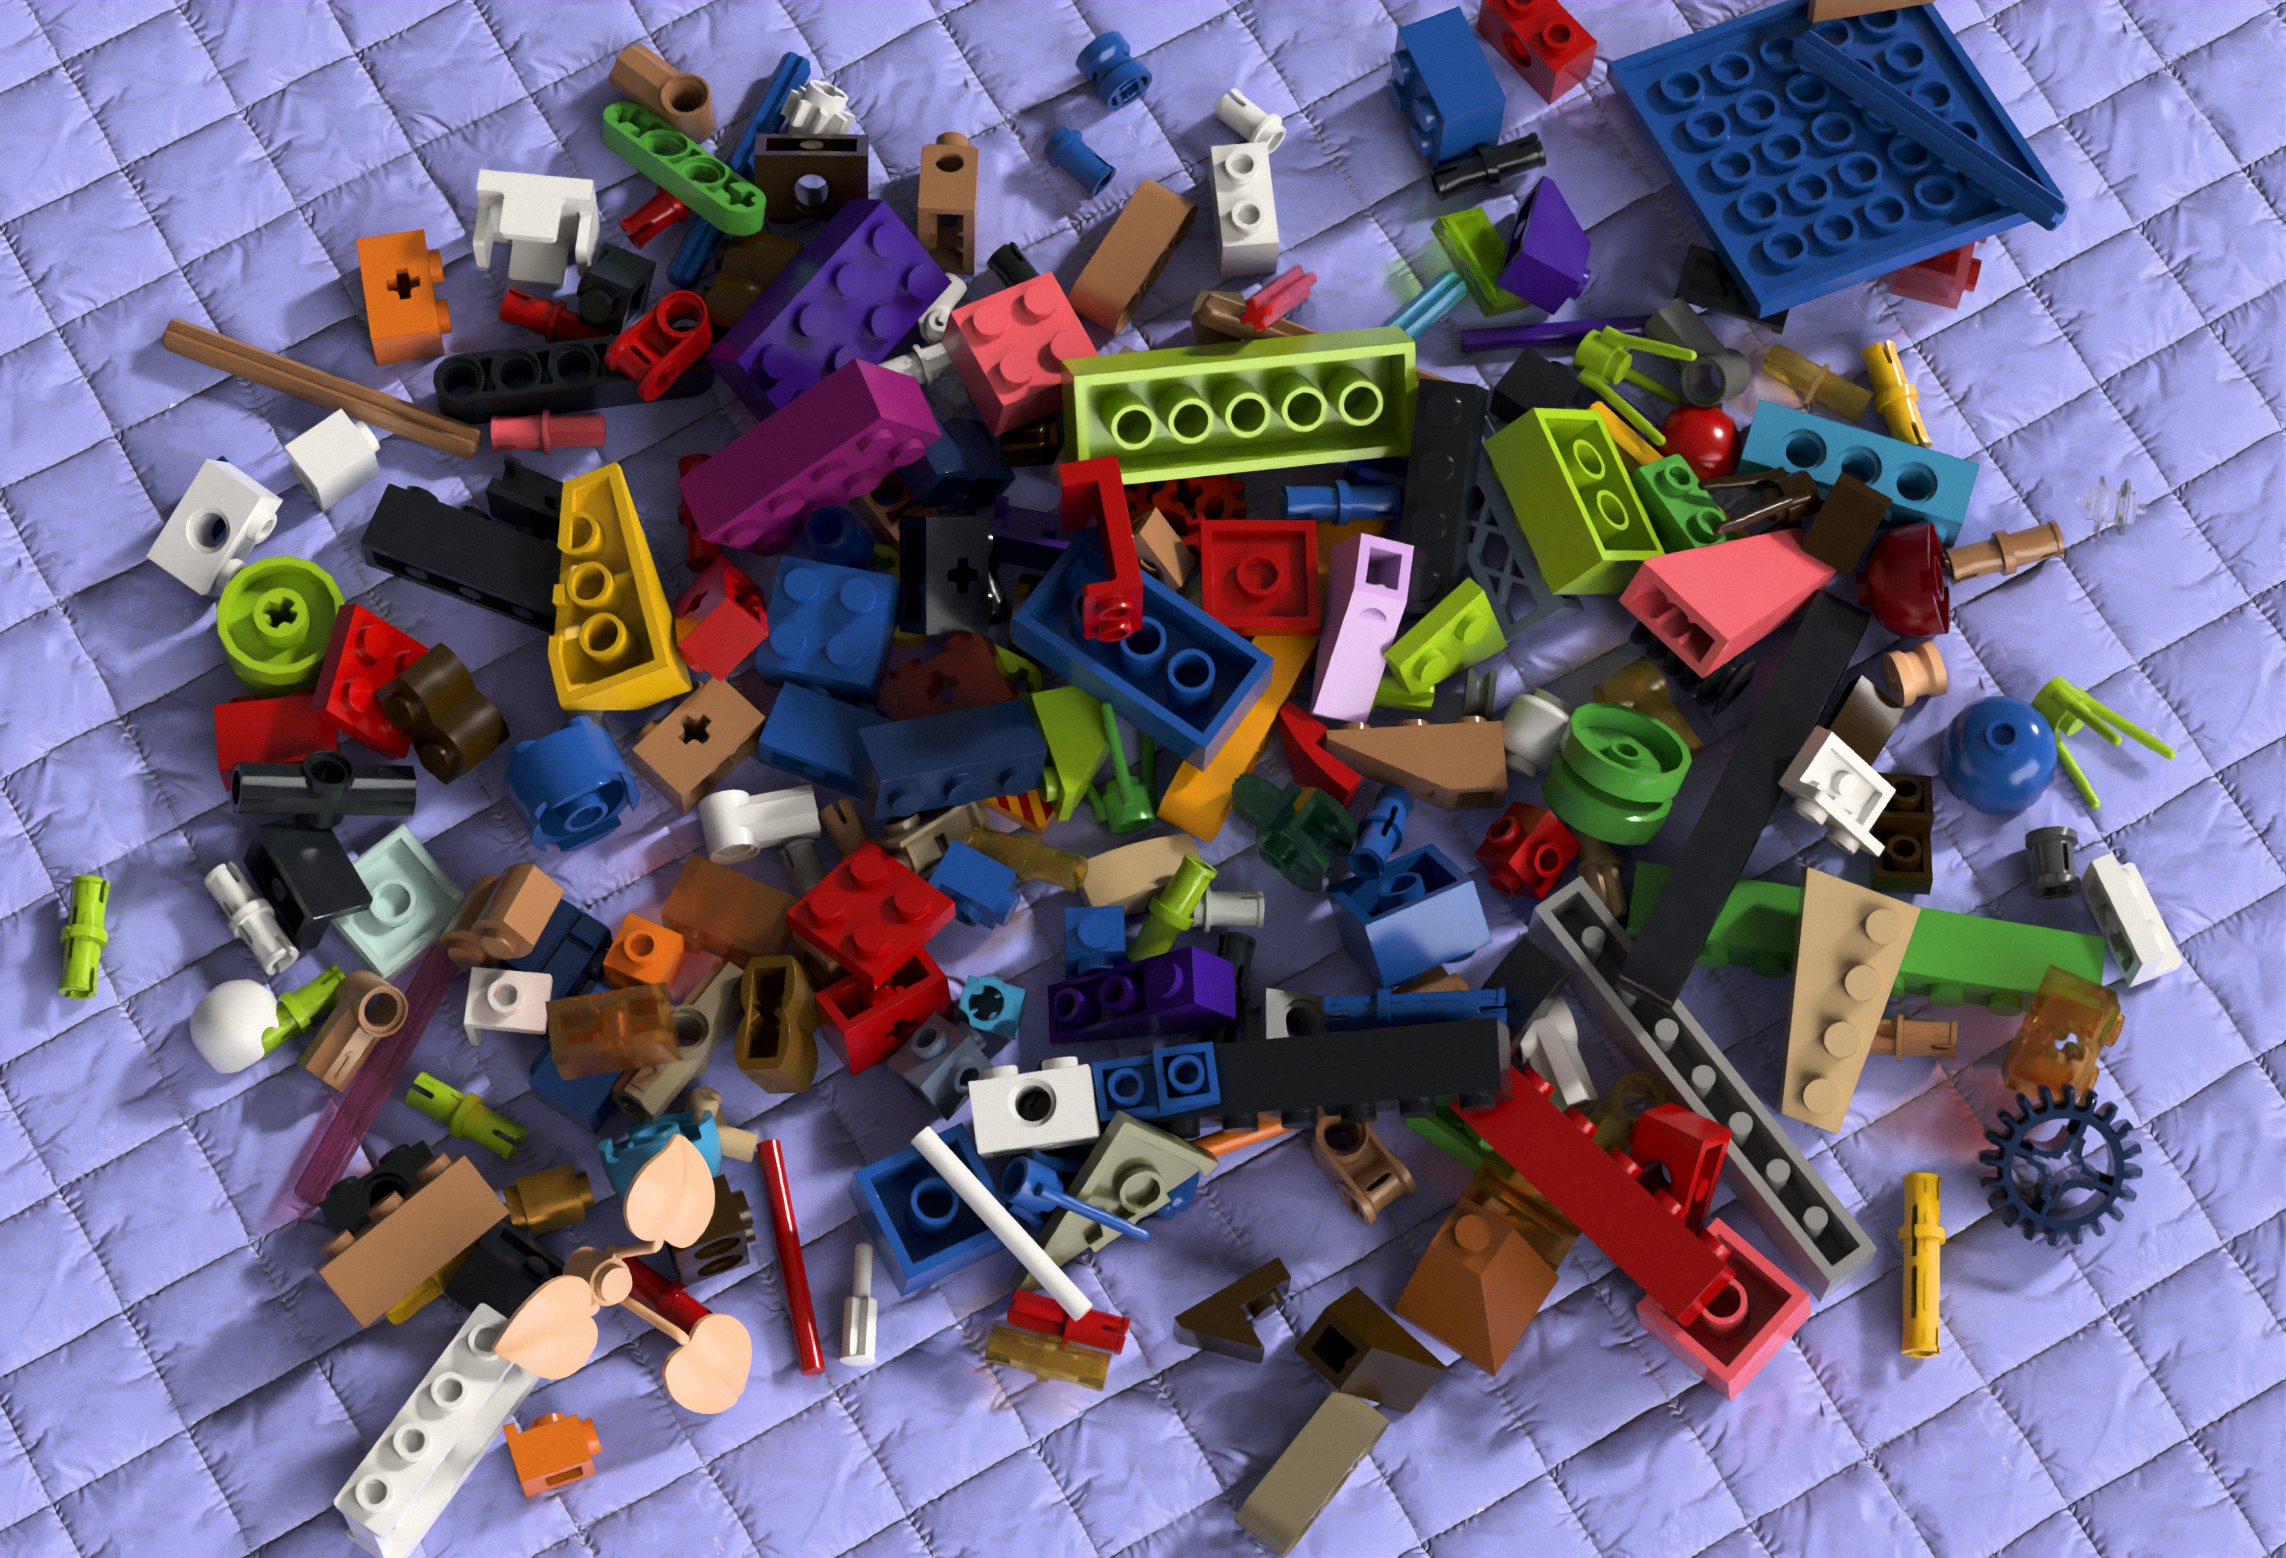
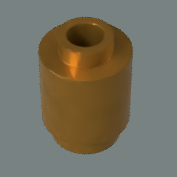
(549, 1200)

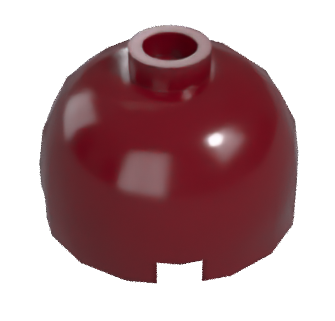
(1907, 583)

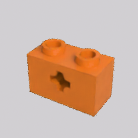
(400, 326)

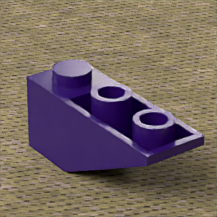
(1144, 998)

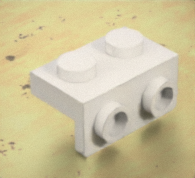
(1837, 791)

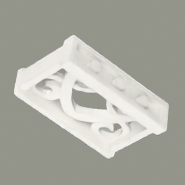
(434, 1441)

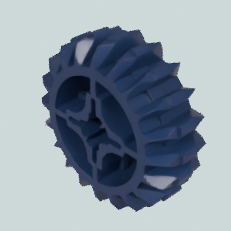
(2070, 1136)

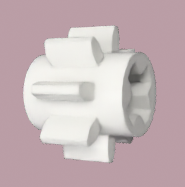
(817, 110)

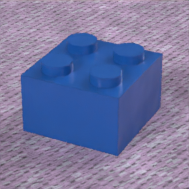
(1445, 88)
(829, 629)
(1410, 917)
(919, 1218)

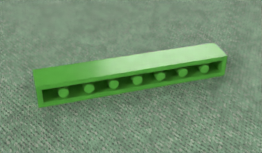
(1947, 958)

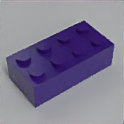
(836, 302)

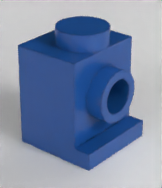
(977, 885)
(1093, 939)

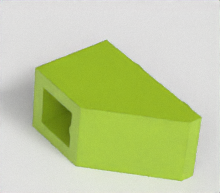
(1075, 745)

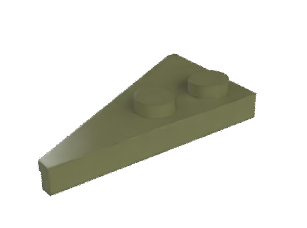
(1124, 1176)

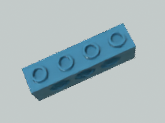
(1884, 462)

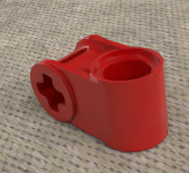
(654, 352)

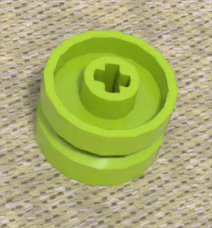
(278, 624)

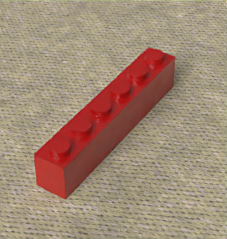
(1603, 1197)

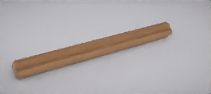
(322, 388)

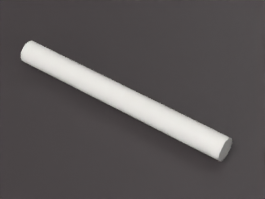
(1002, 1223)

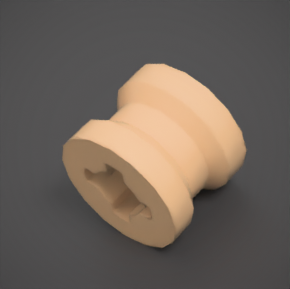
(1915, 673)

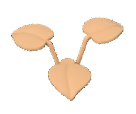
(554, 1327)

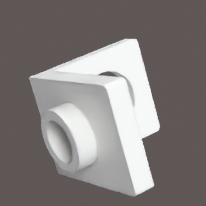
(506, 1002)

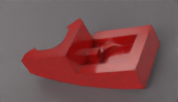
(1307, 759)

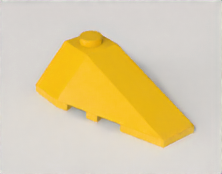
(612, 618)

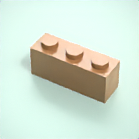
(409, 1237)

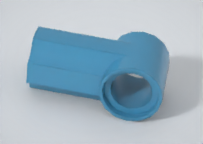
(992, 1006)

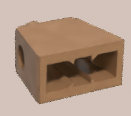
(949, 187)

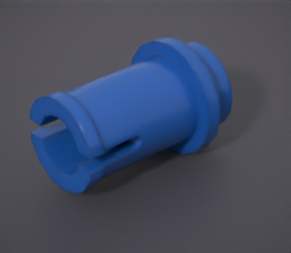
(1079, 160)

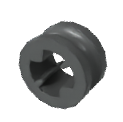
(1479, 694)

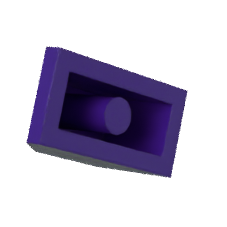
(1545, 251)

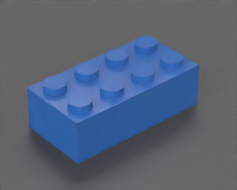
(1175, 679)

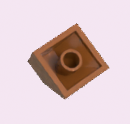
(1476, 1286)

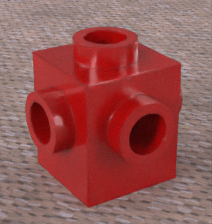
(1526, 851)

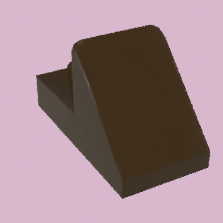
(1845, 523)
(1221, 1320)

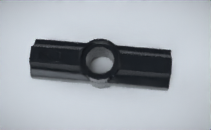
(323, 789)

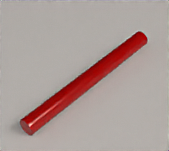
(790, 1257)

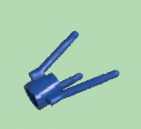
(1033, 1187)

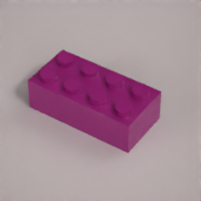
(810, 456)

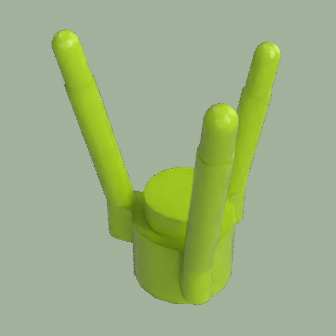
(1604, 359)
(2069, 710)

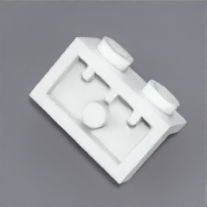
(2129, 920)

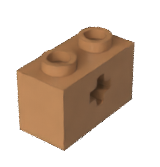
(692, 770)

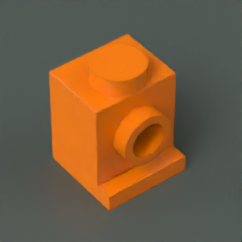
(553, 1451)

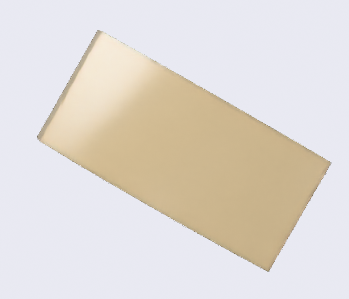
(1135, 872)

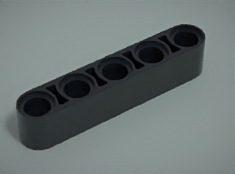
(548, 390)

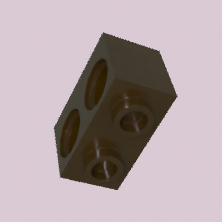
(722, 1243)

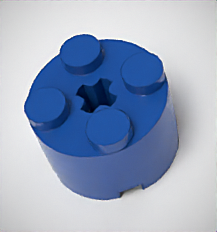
(569, 785)

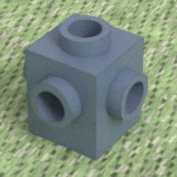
(940, 1063)

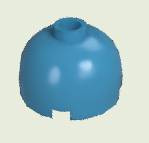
(646, 1140)

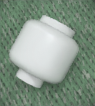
(1534, 731)

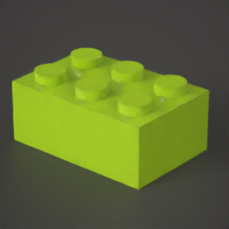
(1573, 500)

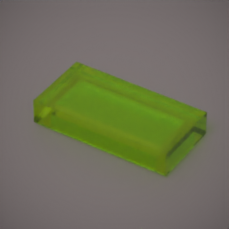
(1477, 256)

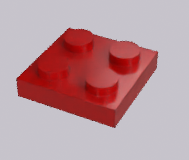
(1261, 576)
(357, 662)
(871, 914)

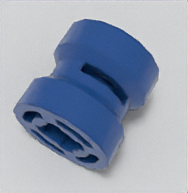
(1115, 72)

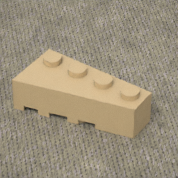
(1838, 989)

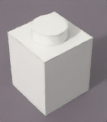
(334, 458)

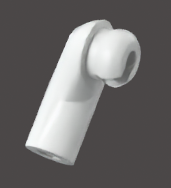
(934, 320)

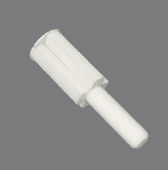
(860, 1313)

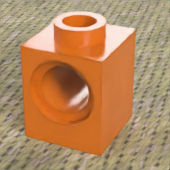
(643, 955)

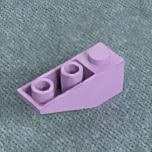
(1359, 624)

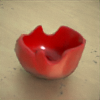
(1704, 439)

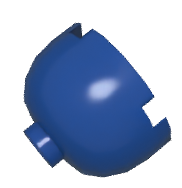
(1998, 755)

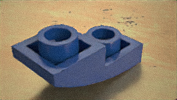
(1158, 1083)

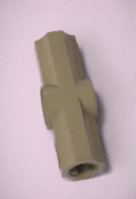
(703, 1018)

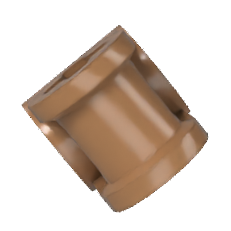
(1365, 1175)

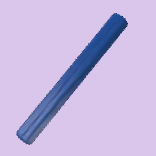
(766, 118)

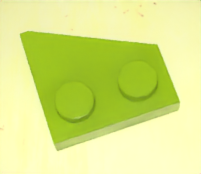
(1446, 640)

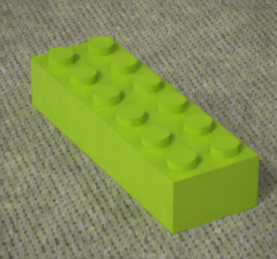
(1243, 404)

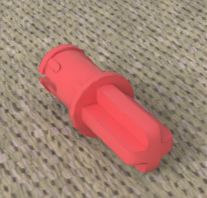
(547, 432)

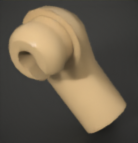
(734, 1142)

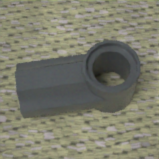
(1682, 327)

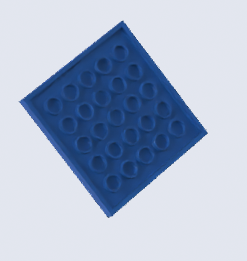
(1800, 177)

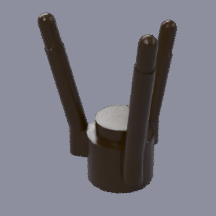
(1785, 499)

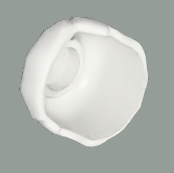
(231, 1023)

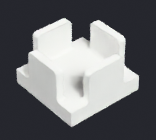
(541, 221)

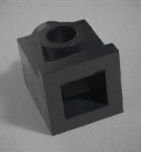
(615, 289)

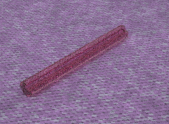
(376, 1079)

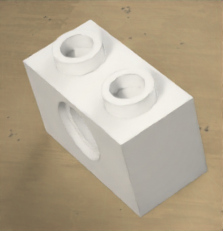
(1243, 209)
(186, 541)
(1069, 1123)

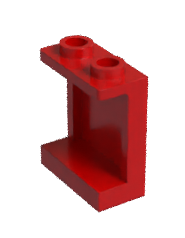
(1095, 496)

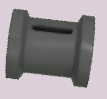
(2053, 862)

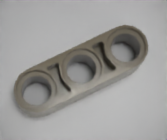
(1311, 1471)

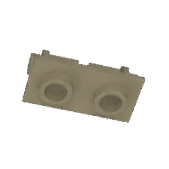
(913, 836)

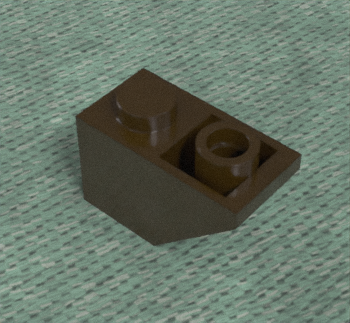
(1369, 1353)

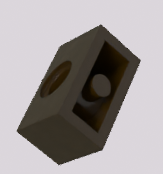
(787, 157)

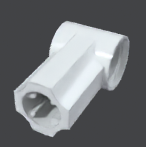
(743, 824)
(1553, 1053)

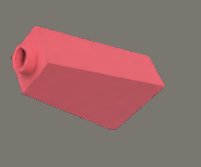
(1725, 595)

